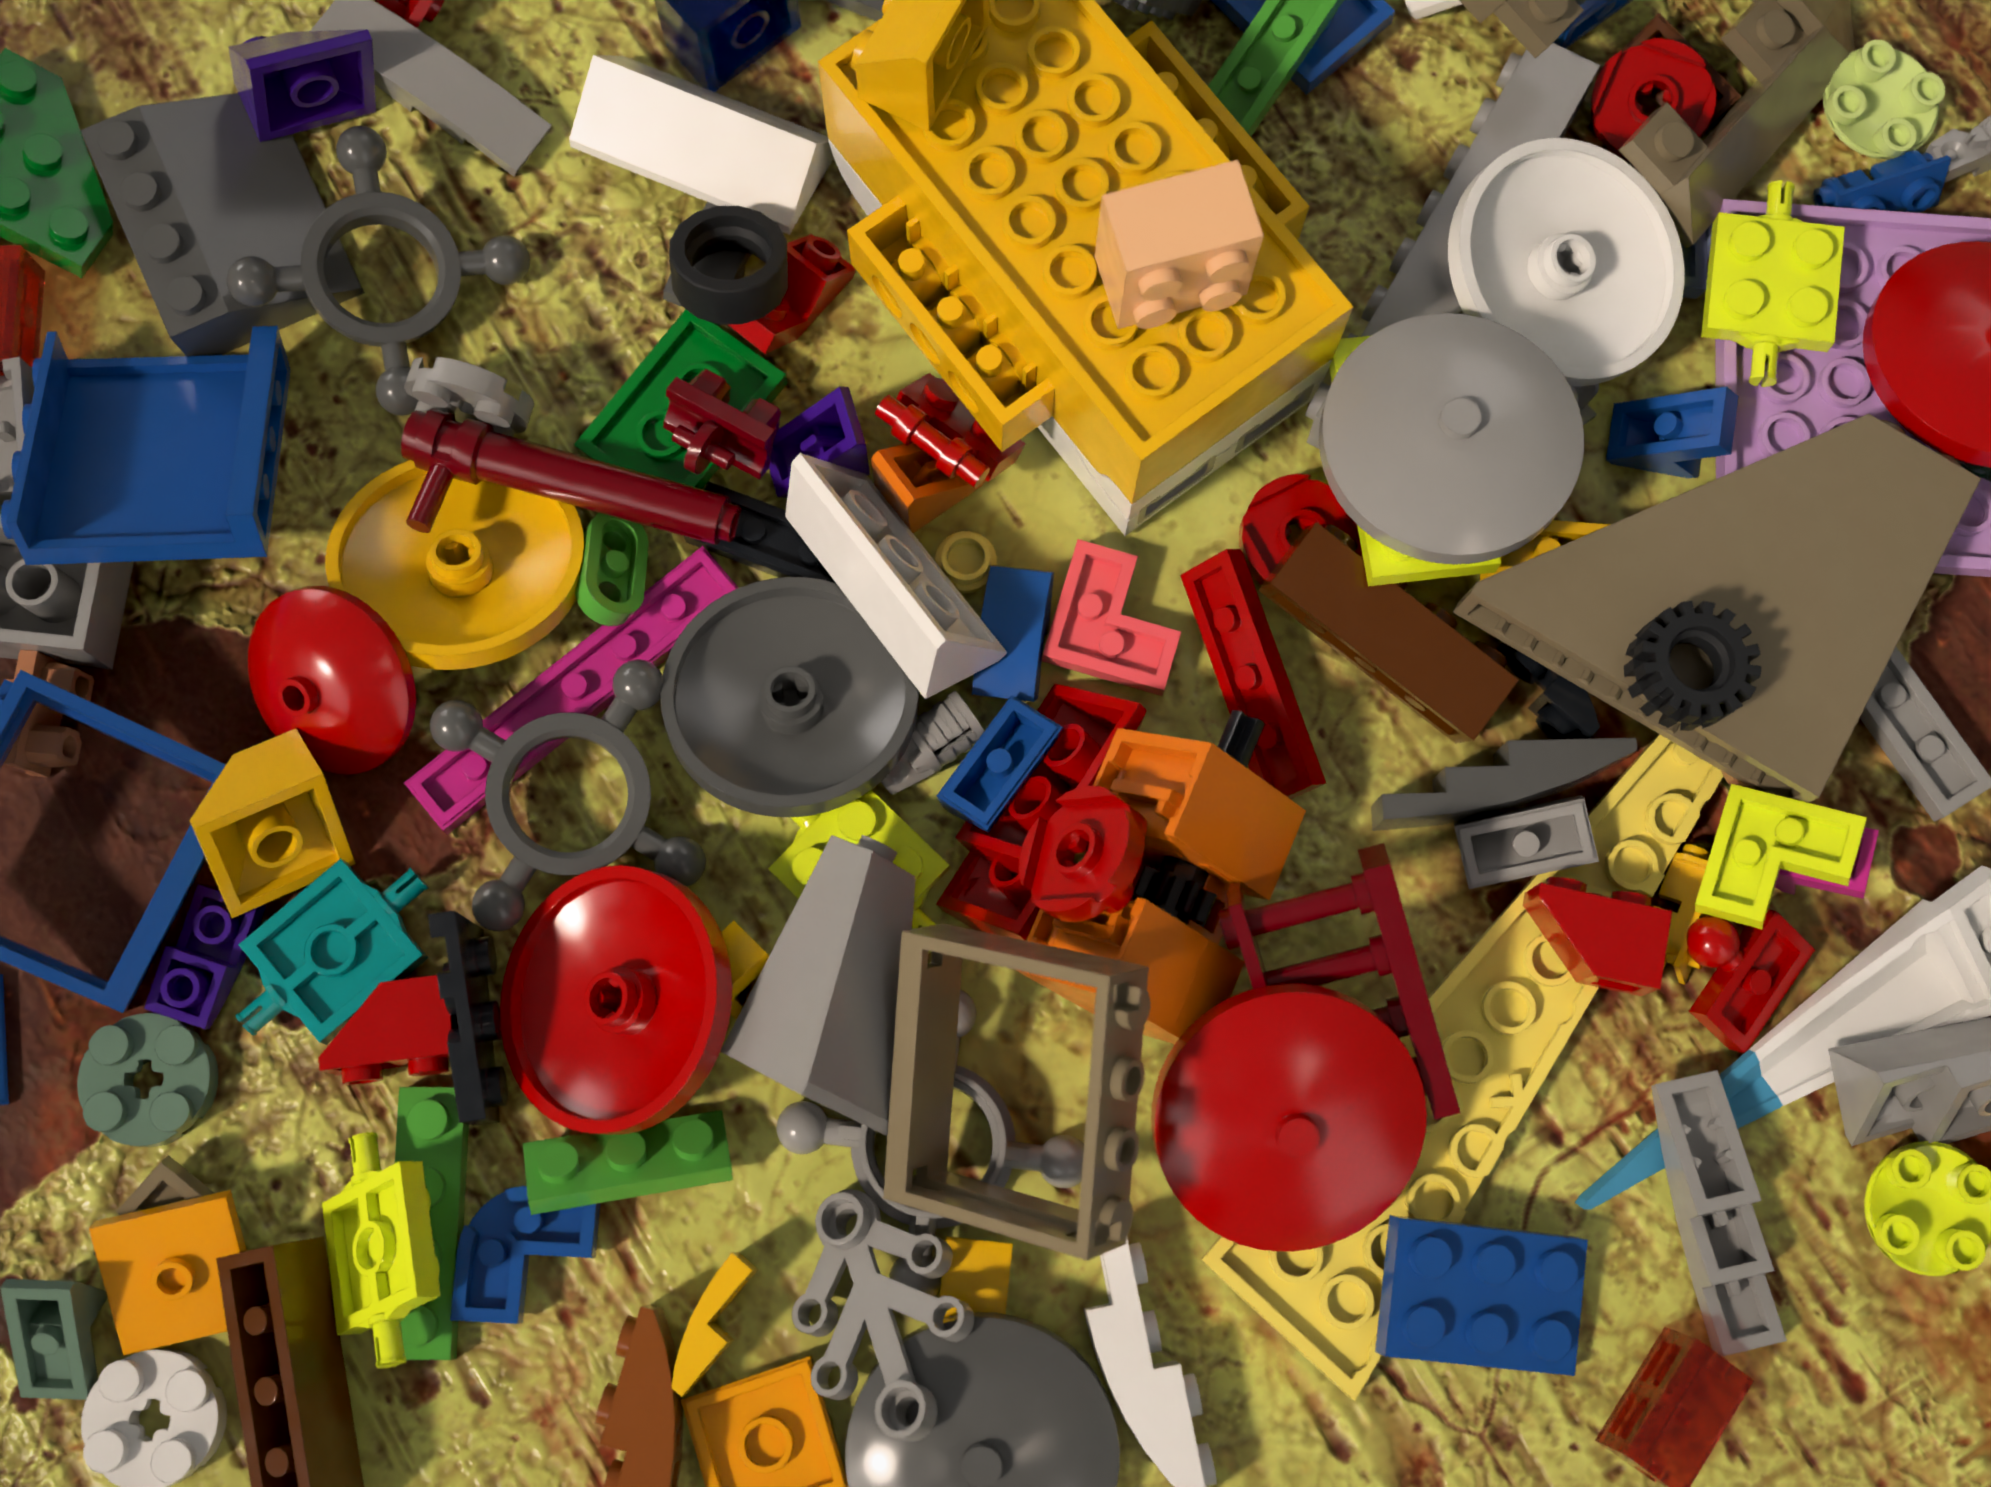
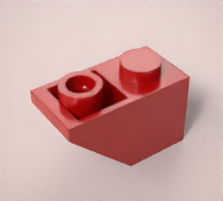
(1602, 939)
(393, 1028)

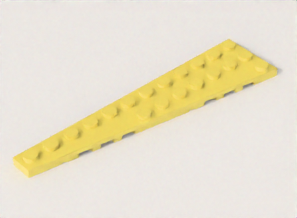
(1501, 1031)

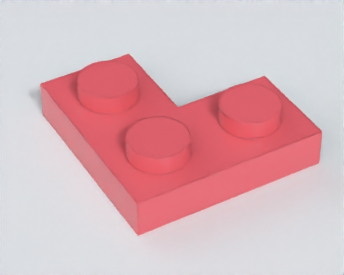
(1095, 636)

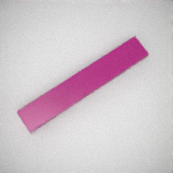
(579, 682)

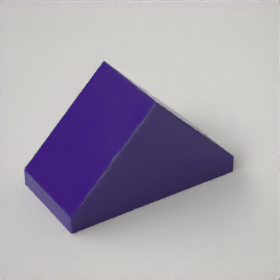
(823, 431)

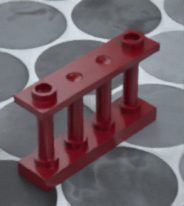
(1387, 953)

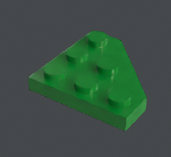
(46, 174)

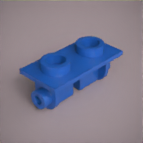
(1899, 185)

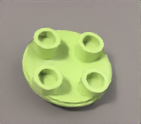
(1882, 101)

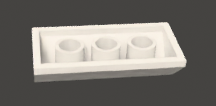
(698, 140)
(888, 575)

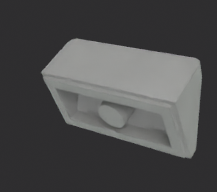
(1526, 841)

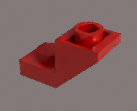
(814, 281)

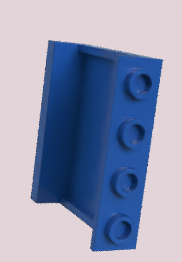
(149, 456)

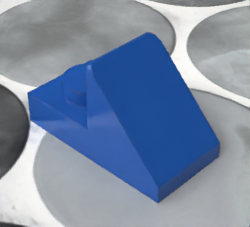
(1673, 431)

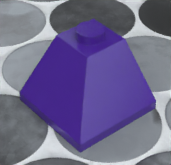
(304, 79)

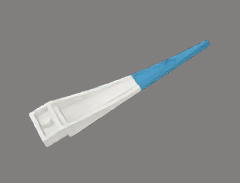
(1912, 978)

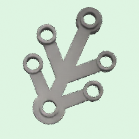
(872, 1307)

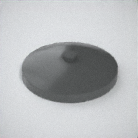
(786, 699)
(1010, 1414)

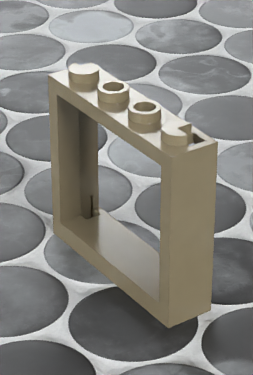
(925, 1079)

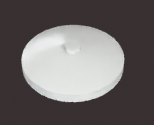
(1569, 256)

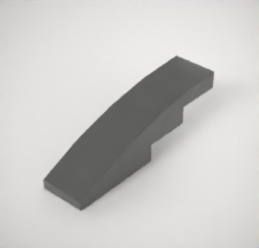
(1520, 775)

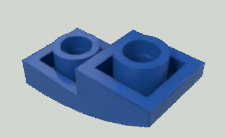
(1019, 618)

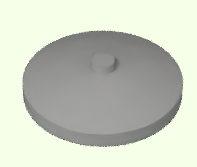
(1451, 438)

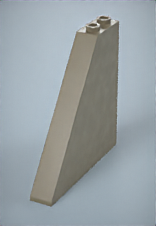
(1805, 548)

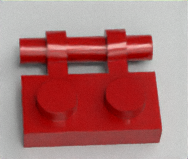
(945, 429)

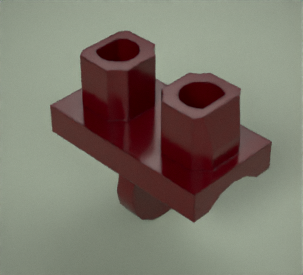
(718, 431)

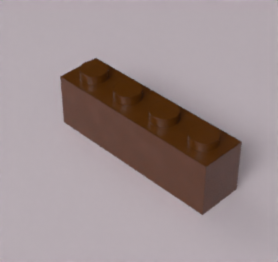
(1390, 634)
(289, 1367)

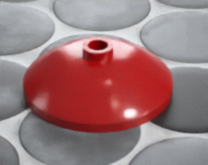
(333, 675)

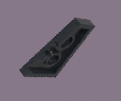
(464, 987)

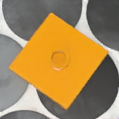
(165, 1269)

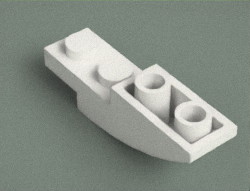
(1150, 1396)

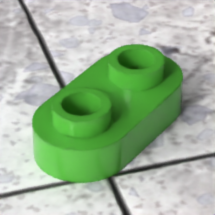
(613, 579)

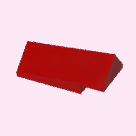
(987, 885)

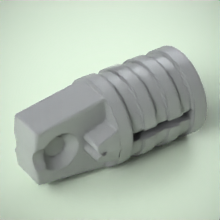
(936, 740)

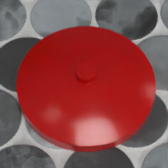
(1933, 349)
(615, 1000)
(1288, 1117)

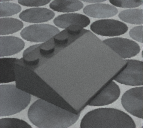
(198, 198)

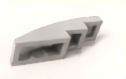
(441, 84)
(1715, 1213)

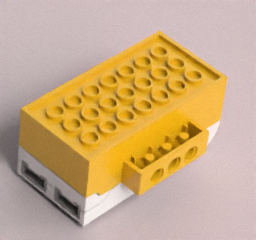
(992, 269)

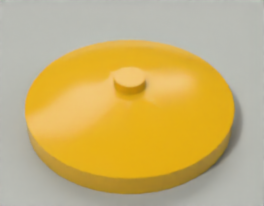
(475, 586)

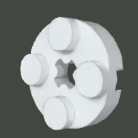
(111, 1426)

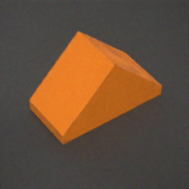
(915, 485)

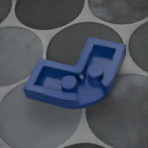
(497, 1248)

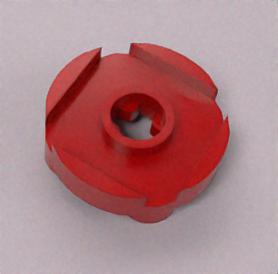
(1636, 71)
(1279, 505)
(1105, 873)

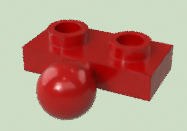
(1750, 974)

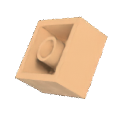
(1177, 245)

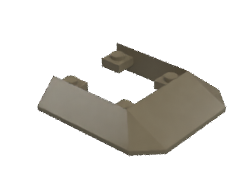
(1786, 47)

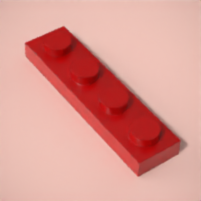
(1252, 670)

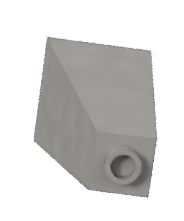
(831, 985)

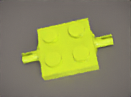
(1773, 283)
(866, 817)
(380, 1248)

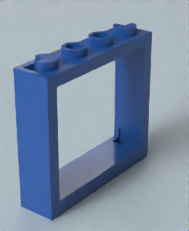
(16, 705)

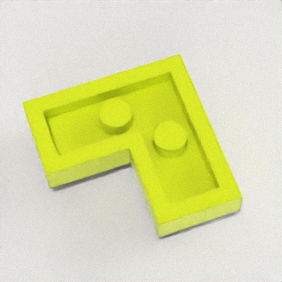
(1768, 834)

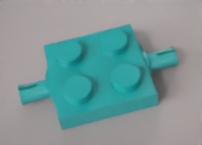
(331, 950)

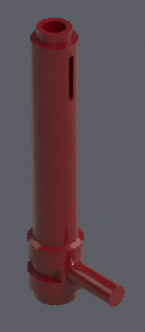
(478, 453)

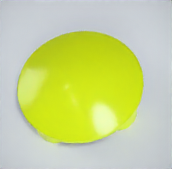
(1930, 1208)

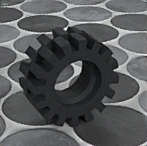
(1721, 645)

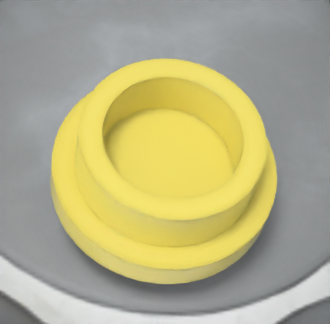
(966, 560)

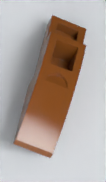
(642, 1409)

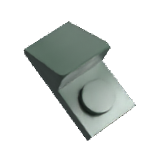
(52, 1336)

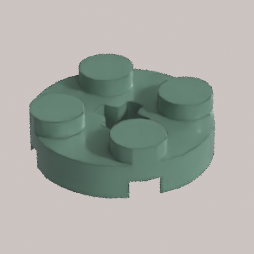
(108, 1074)

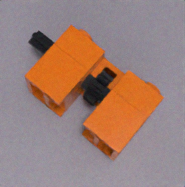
(1205, 830)

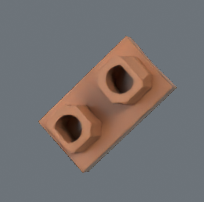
(42, 740)

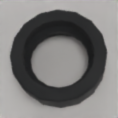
(729, 230)

